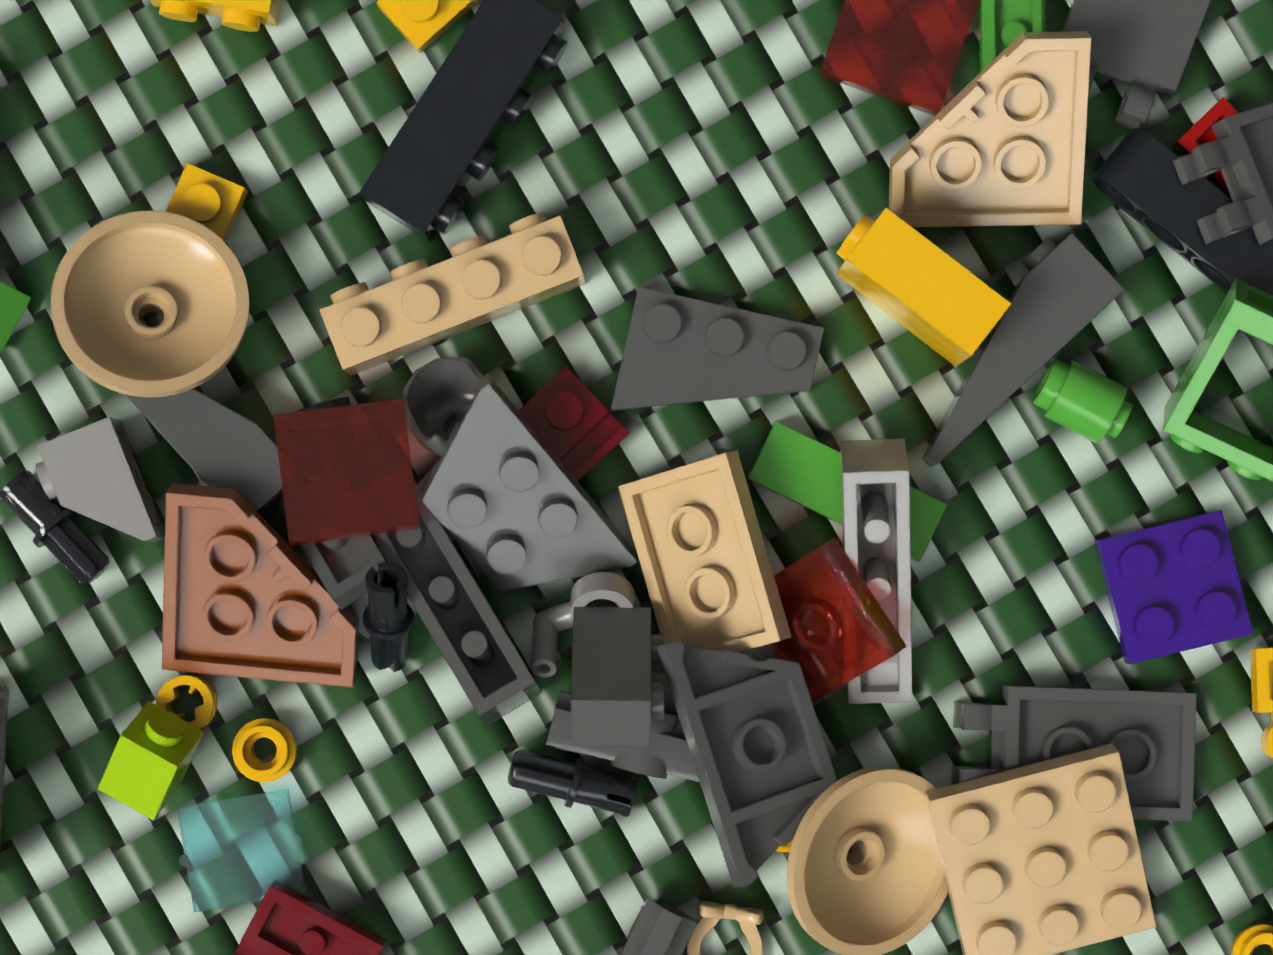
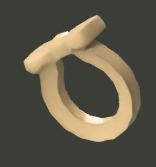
(713, 912)

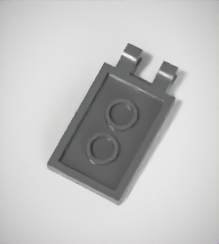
(1138, 45)
(1246, 162)
(1146, 727)

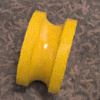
(203, 713)

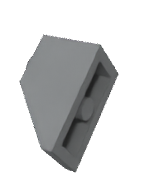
(100, 478)

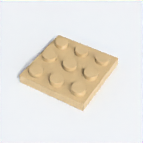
(1042, 856)

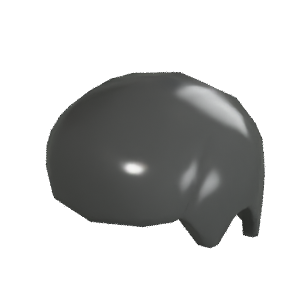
(438, 399)

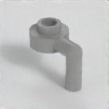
(591, 590)

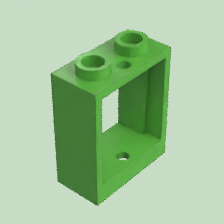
(1251, 312)

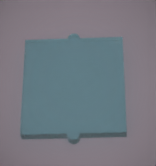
(240, 849)

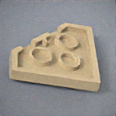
(1004, 144)

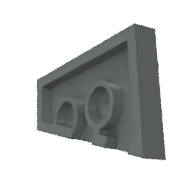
(709, 352)

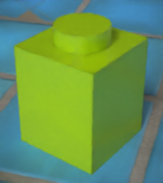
(150, 760)

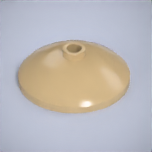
(141, 267)
(889, 879)

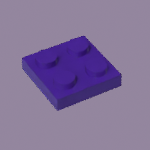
(1173, 587)

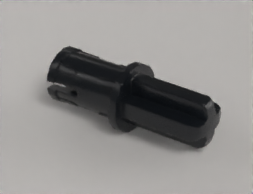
(54, 528)
(388, 616)
(572, 782)

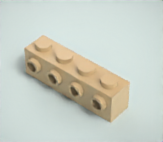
(453, 295)

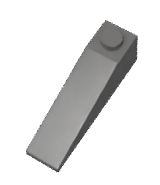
(878, 544)

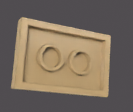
(705, 556)

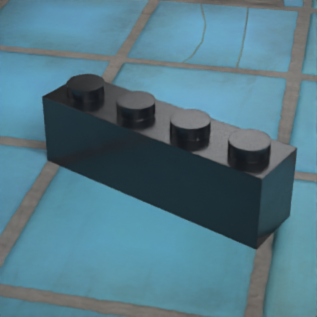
(463, 113)

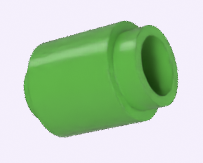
(1082, 400)

